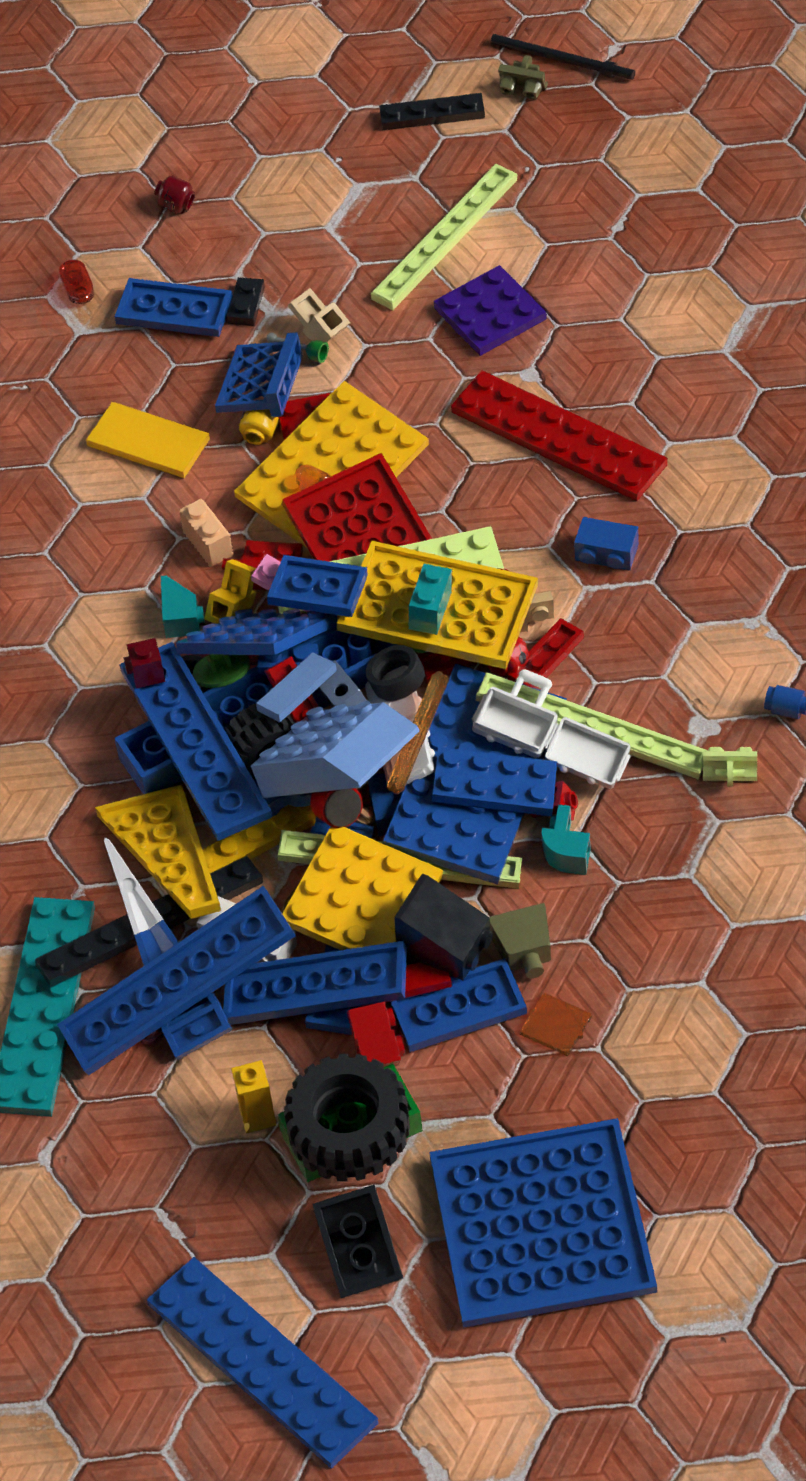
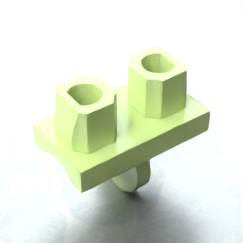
(730, 765)

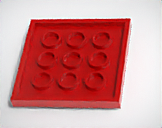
(352, 509)

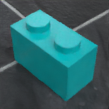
(430, 599)

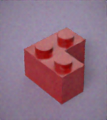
(374, 1035)

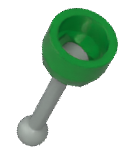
(316, 349)

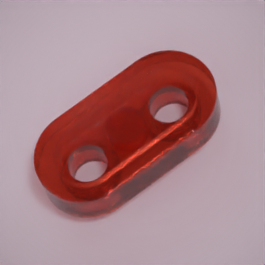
(76, 281)

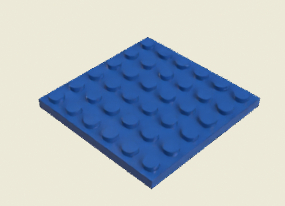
(542, 1223)

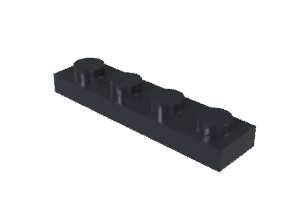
(432, 111)

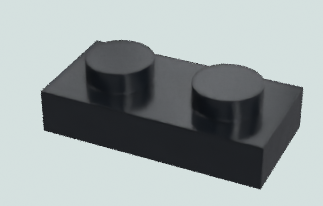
(246, 301)

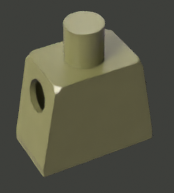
(523, 938)

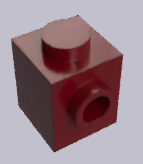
(144, 663)

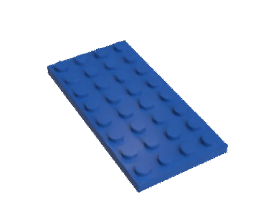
(447, 834)

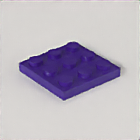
(490, 310)

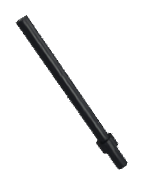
(607, 68)

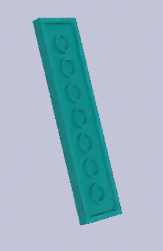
(32, 1041)

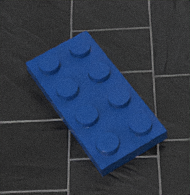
(173, 307)
(494, 781)
(479, 1001)

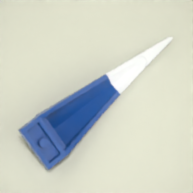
(203, 1020)

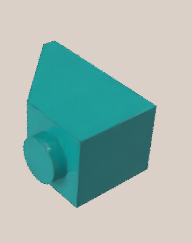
(179, 609)

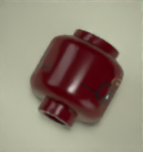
(174, 194)

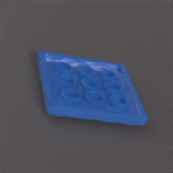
(256, 632)

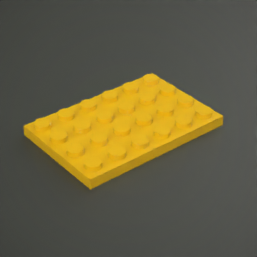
(332, 439)
(479, 619)

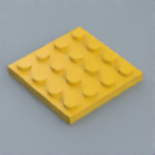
(354, 890)

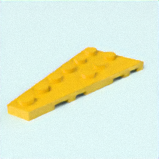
(165, 841)

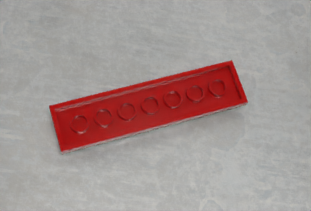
(559, 435)

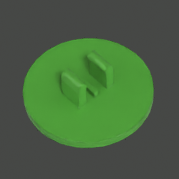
(220, 670)

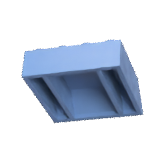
(332, 749)

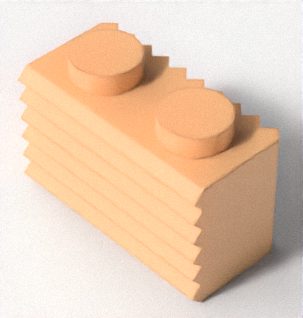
(206, 532)

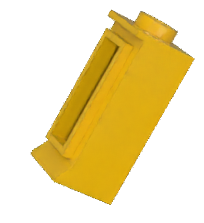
(254, 1096)

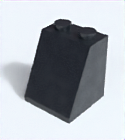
(442, 929)

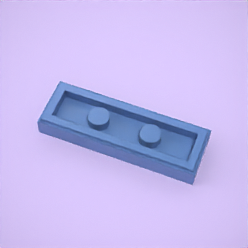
(296, 687)

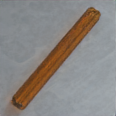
(423, 720)

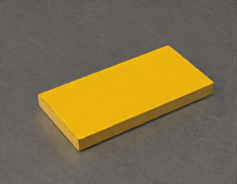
(148, 439)

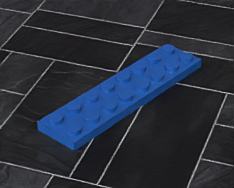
(200, 748)
(176, 980)
(263, 1362)

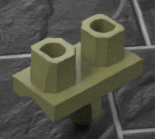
(522, 74)

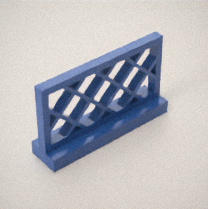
(280, 377)

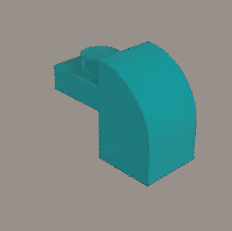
(564, 848)

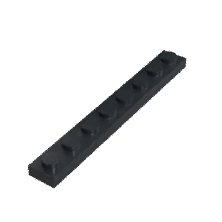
(119, 936)

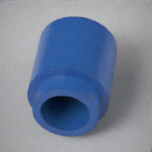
(785, 701)

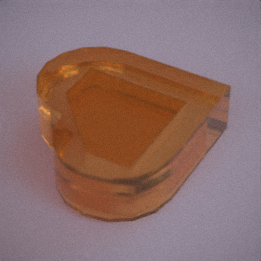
(308, 475)

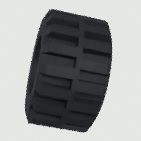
(254, 733)

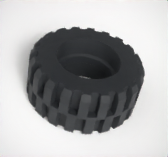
(353, 1152)

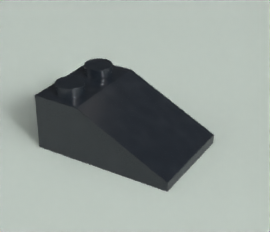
(357, 1241)

